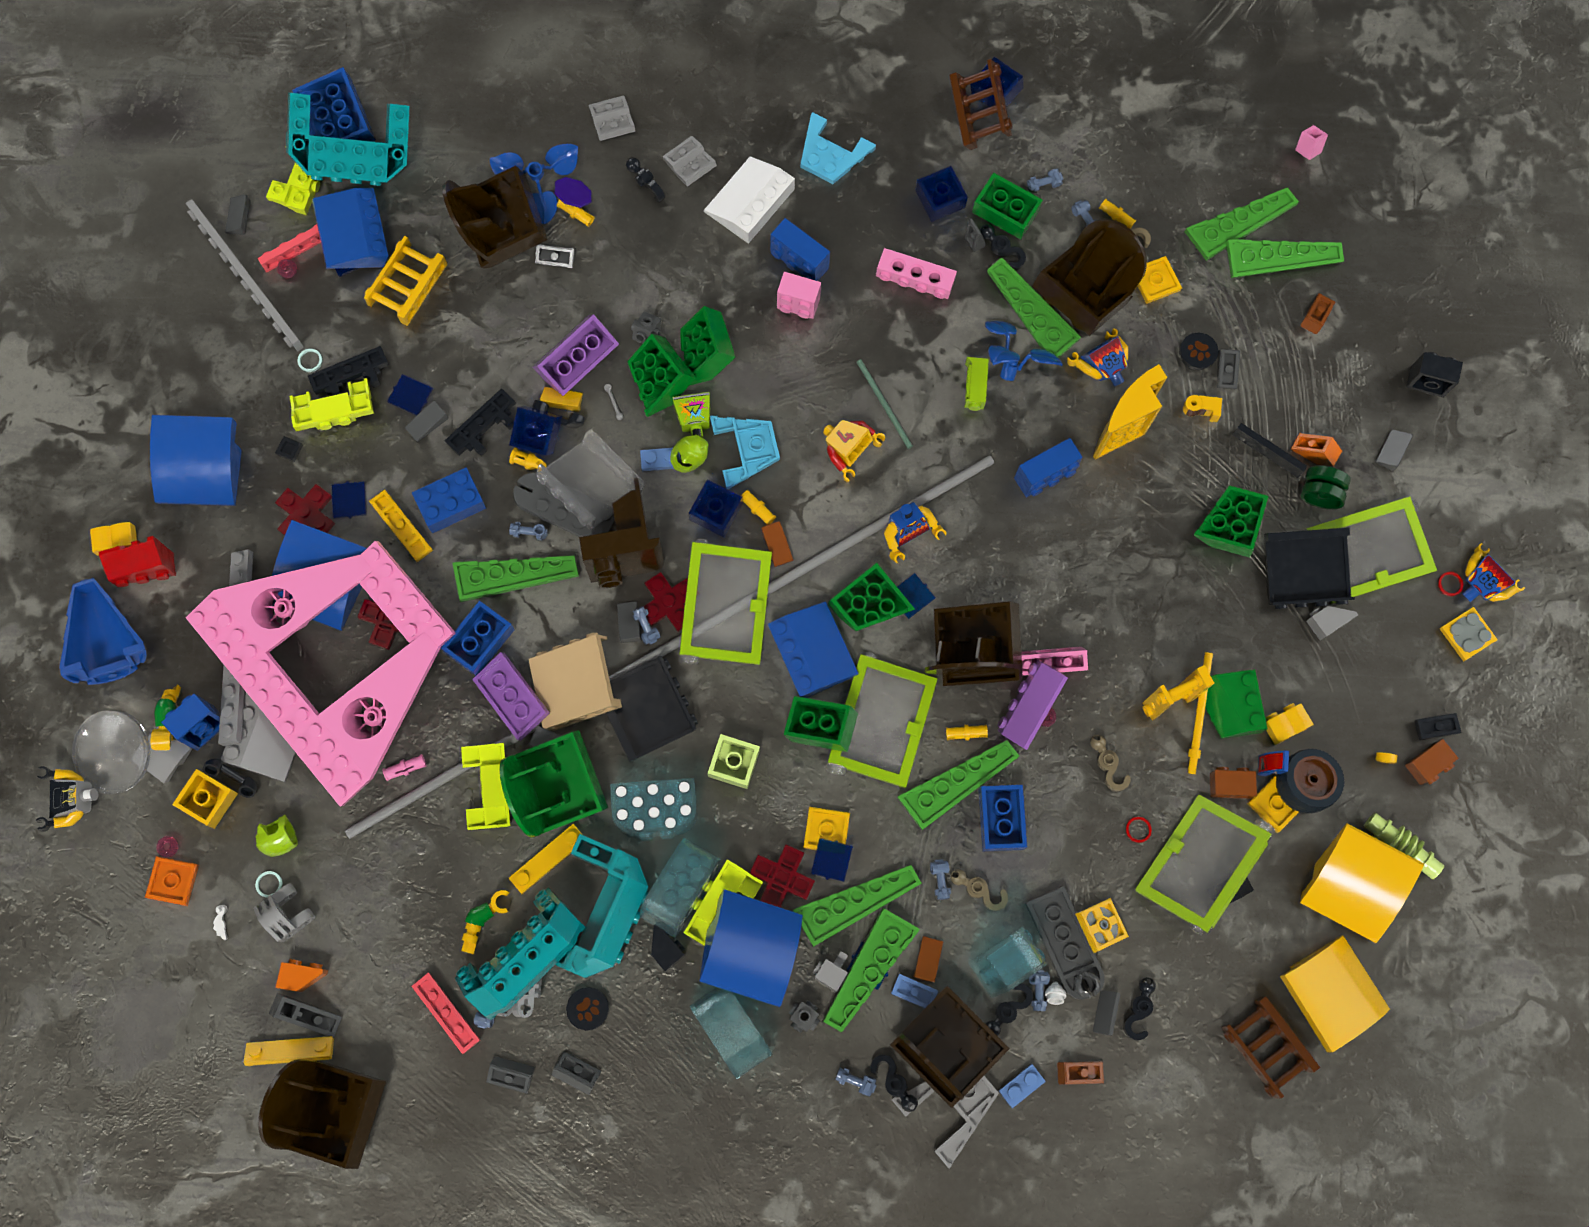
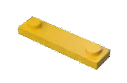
(400, 525)
(545, 860)
(288, 1050)

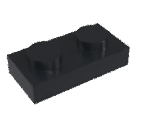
(1437, 726)

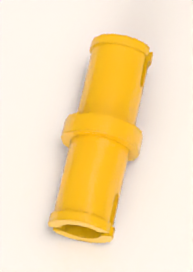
(577, 213)
(1117, 213)
(757, 507)
(966, 732)

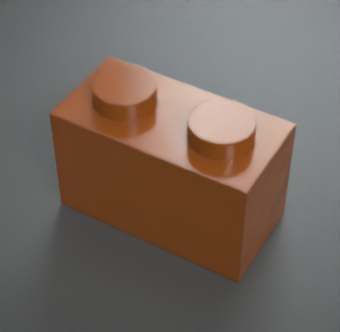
(1431, 762)
(1233, 784)

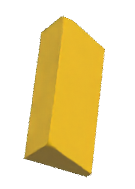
(570, 401)

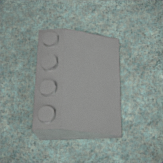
(261, 746)

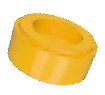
(1386, 757)

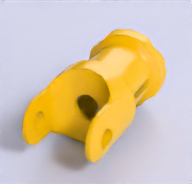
(530, 460)

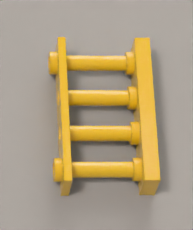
(415, 296)
(1187, 690)

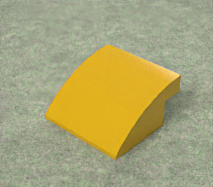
(1133, 412)
(1361, 882)
(1335, 994)

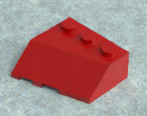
(138, 562)

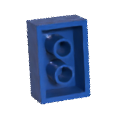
(799, 251)
(1048, 468)
(449, 500)
(478, 638)
(193, 722)
(1002, 818)

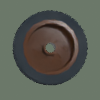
(1311, 782)

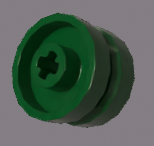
(1325, 487)

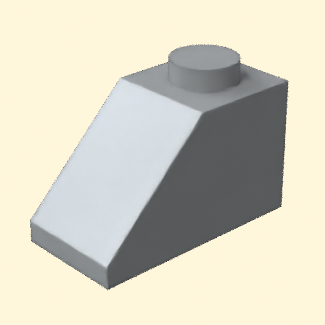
(1328, 620)

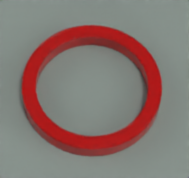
(1460, 581)
(1149, 828)

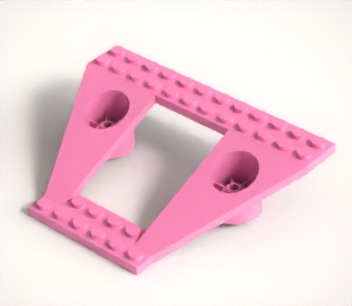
(335, 743)

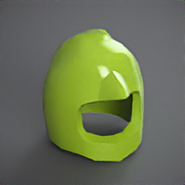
(692, 450)
(276, 837)

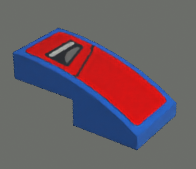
(1273, 762)

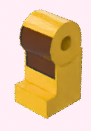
(1203, 406)

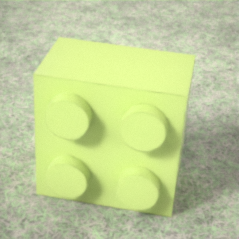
(733, 761)

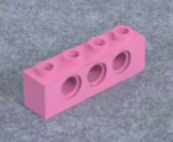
(911, 265)
(1061, 659)

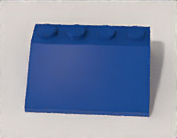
(336, 108)
(350, 229)
(813, 649)

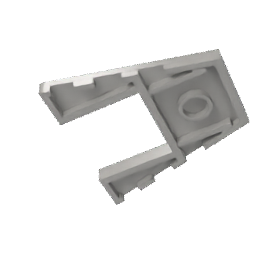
(971, 1109)

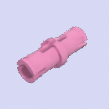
(404, 767)

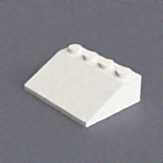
(751, 198)

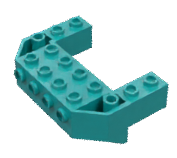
(346, 157)
(613, 912)
(553, 920)

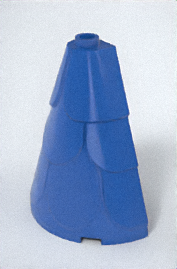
(98, 638)

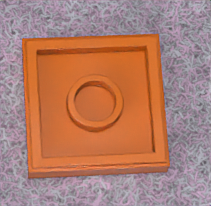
(171, 881)

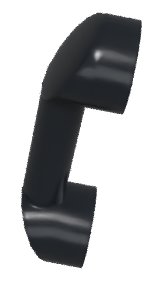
(574, 421)
(247, 785)

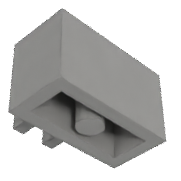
(830, 973)

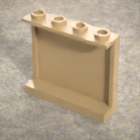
(573, 682)

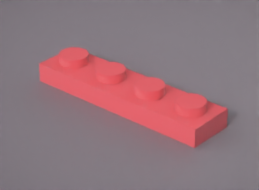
(290, 249)
(446, 1013)

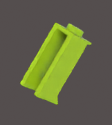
(976, 383)

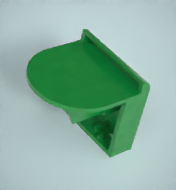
(551, 785)

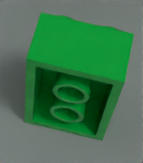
(1007, 206)
(820, 724)

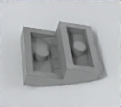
(612, 118)
(689, 161)
(165, 762)

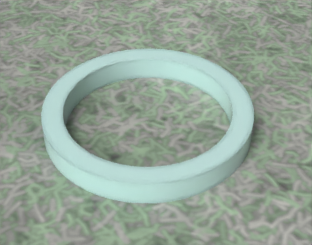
(306, 351)
(263, 874)

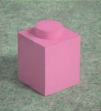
(1311, 142)

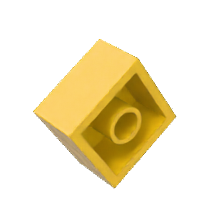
(205, 799)

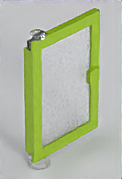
(1384, 546)
(725, 604)
(889, 721)
(1204, 863)

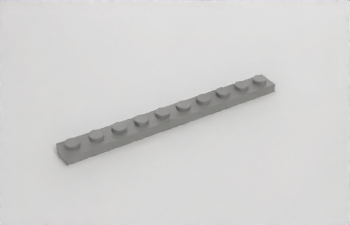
(247, 282)
(232, 692)

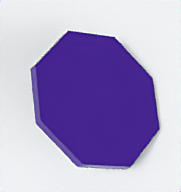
(572, 192)

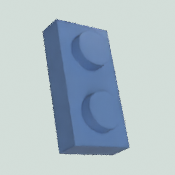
(657, 459)
(913, 991)
(1021, 1086)

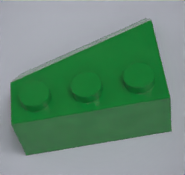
(706, 344)
(659, 374)
(1234, 521)
(869, 600)
(1236, 704)

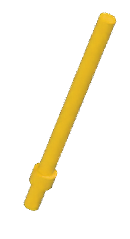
(1194, 753)

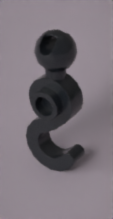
(645, 178)
(1001, 246)
(1141, 1007)
(1007, 1011)
(895, 1083)

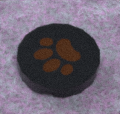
(1198, 351)
(587, 1008)

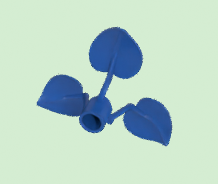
(560, 157)
(1009, 358)

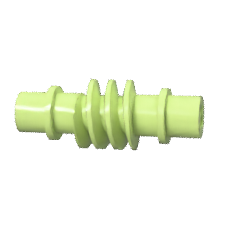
(1404, 842)

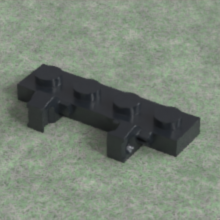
(364, 364)
(470, 432)

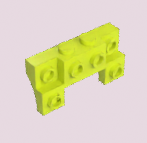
(296, 193)
(331, 410)
(494, 805)
(729, 878)

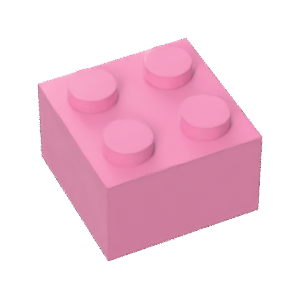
(798, 295)

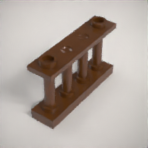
(963, 102)
(1290, 1045)

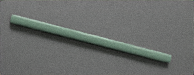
(885, 405)

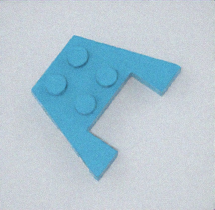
(827, 158)
(755, 445)

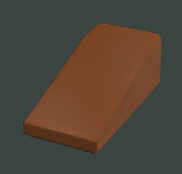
(1317, 314)
(777, 543)
(928, 959)
(1080, 1072)

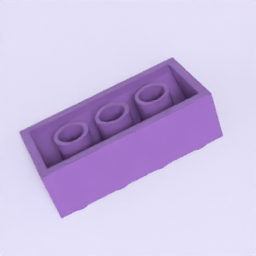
(576, 355)
(1031, 704)

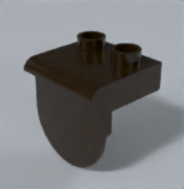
(495, 216)
(1094, 274)
(622, 551)
(978, 644)
(949, 1047)
(320, 1112)

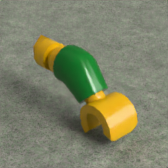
(161, 737)
(477, 918)

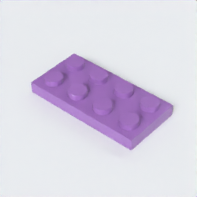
(510, 696)

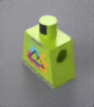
(693, 412)

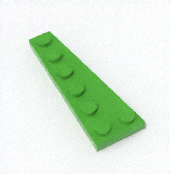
(1212, 234)
(1268, 256)
(1037, 315)
(496, 577)
(945, 791)
(838, 911)
(879, 952)

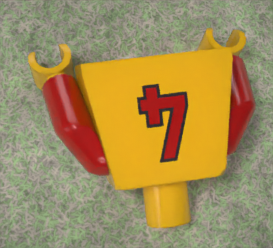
(848, 442)

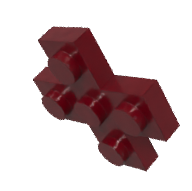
(305, 510)
(667, 601)
(384, 629)
(782, 876)

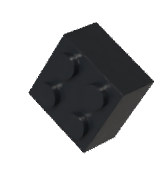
(1434, 374)

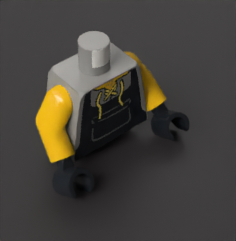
(68, 798)

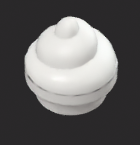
(1055, 994)

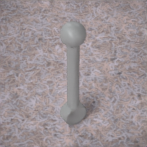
(619, 416)

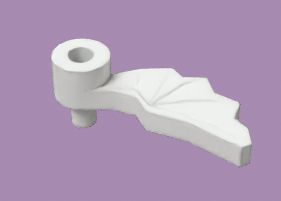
(219, 923)

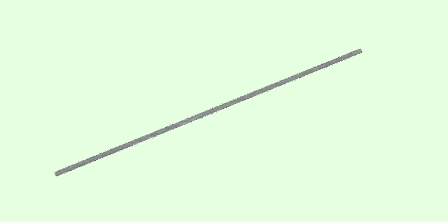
(675, 643)

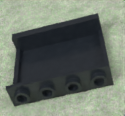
(1308, 567)
(650, 709)

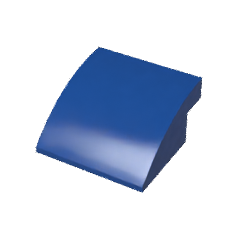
(194, 460)
(311, 547)
(751, 948)

